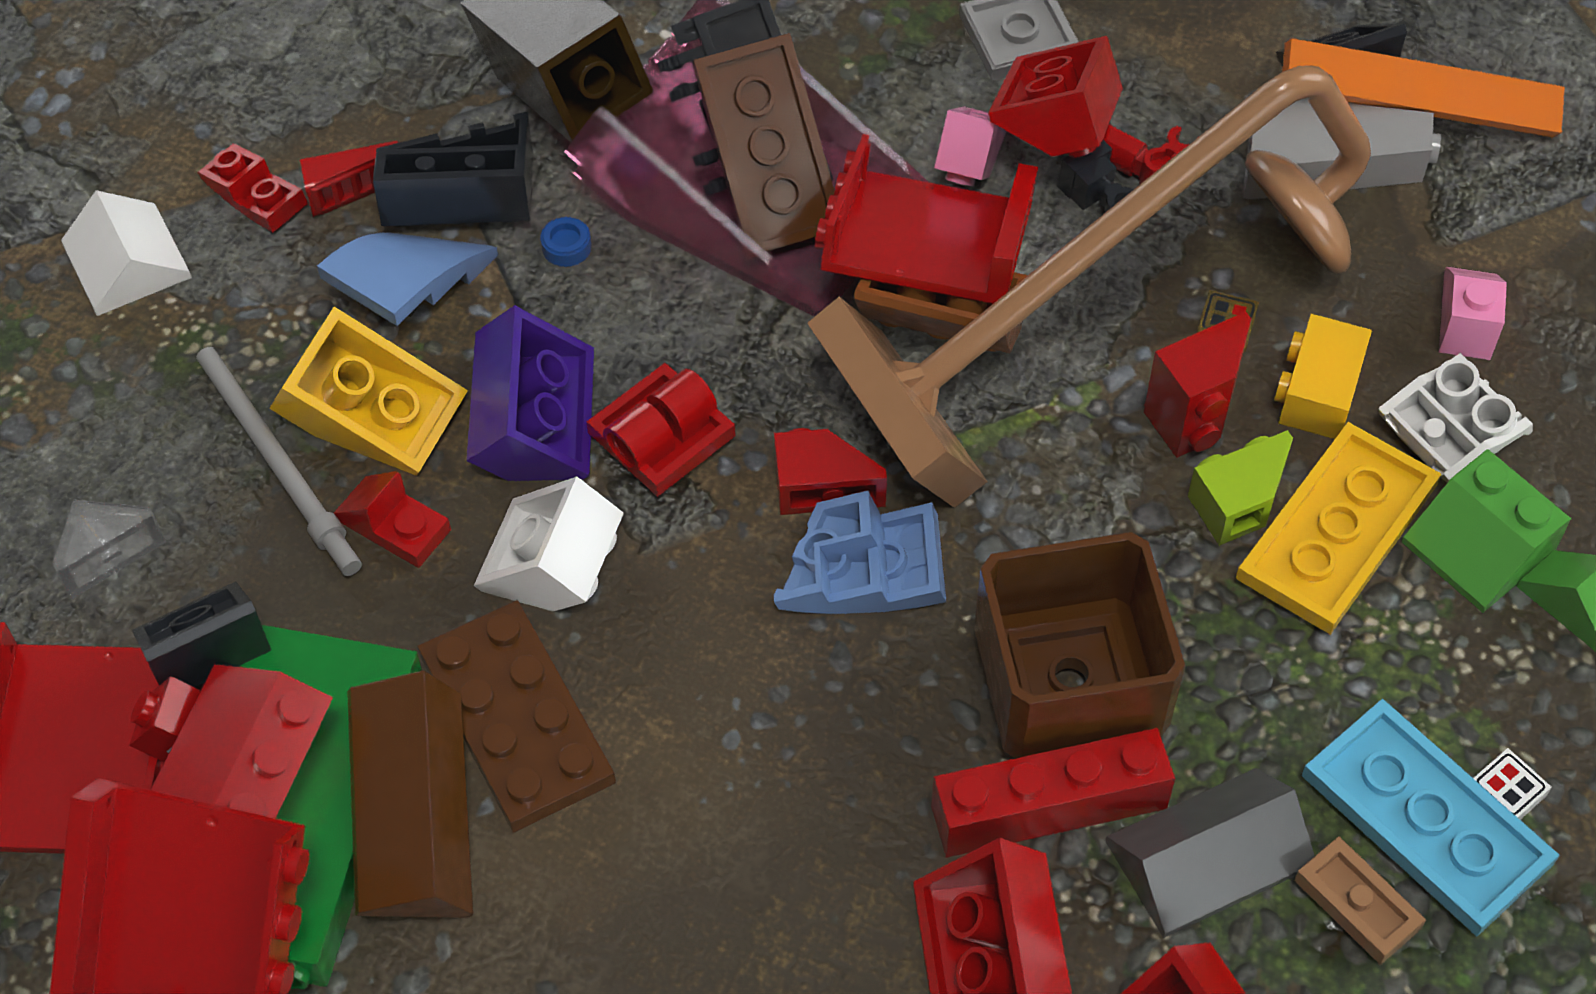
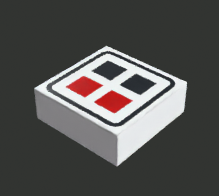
(1513, 783)

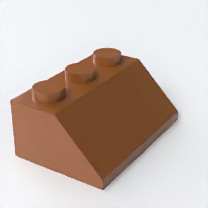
(925, 310)

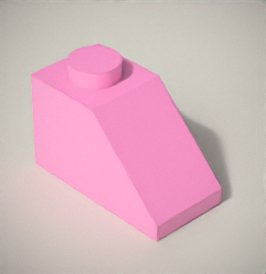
(968, 145)
(1471, 312)

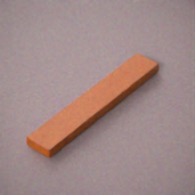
(1435, 88)

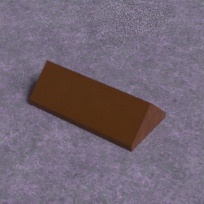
(409, 799)

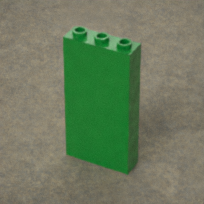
(323, 785)

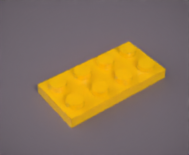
(1338, 527)

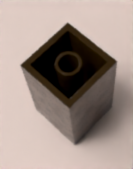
(561, 57)

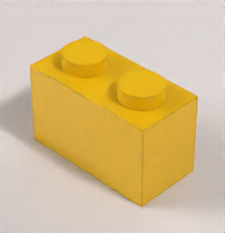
(1324, 375)

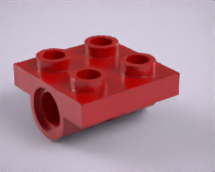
(663, 427)

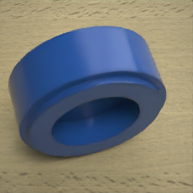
(566, 241)

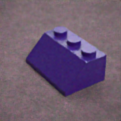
(530, 400)

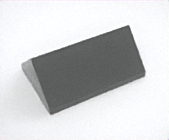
(1214, 849)

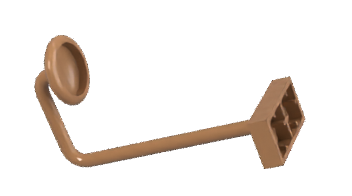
(905, 394)

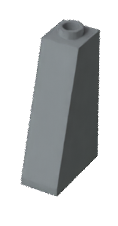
(1399, 143)

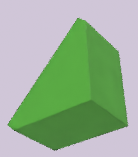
(1567, 590)

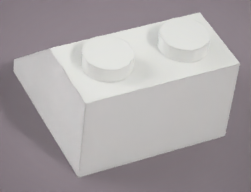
(551, 546)

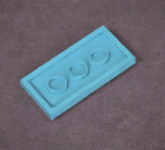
(1430, 816)

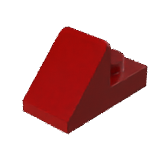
(393, 519)

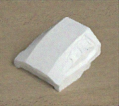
(1453, 417)

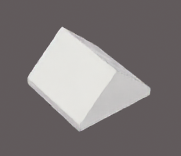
(122, 251)

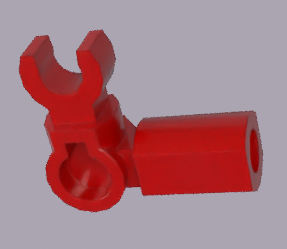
(1133, 157)

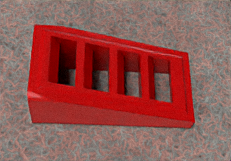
(339, 177)

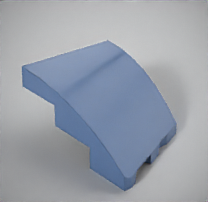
(400, 270)
(865, 559)

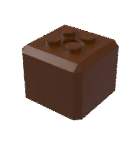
(1082, 609)

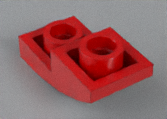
(251, 187)

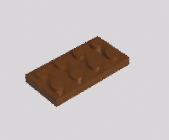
(766, 140)
(518, 716)

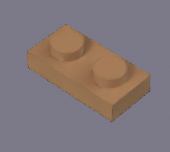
(1359, 900)

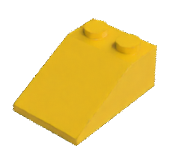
(368, 395)

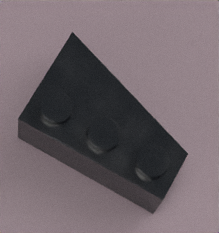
(457, 178)

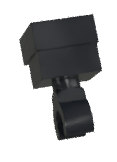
(1091, 179)

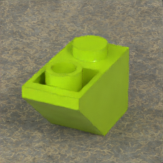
(1239, 488)

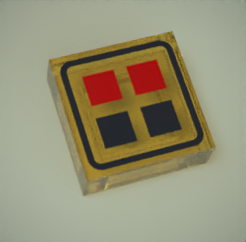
(1225, 306)

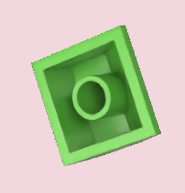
(1486, 530)

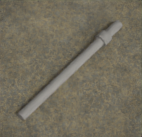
(322, 525)

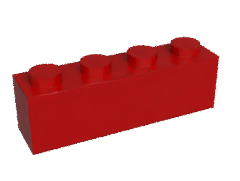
(1052, 791)

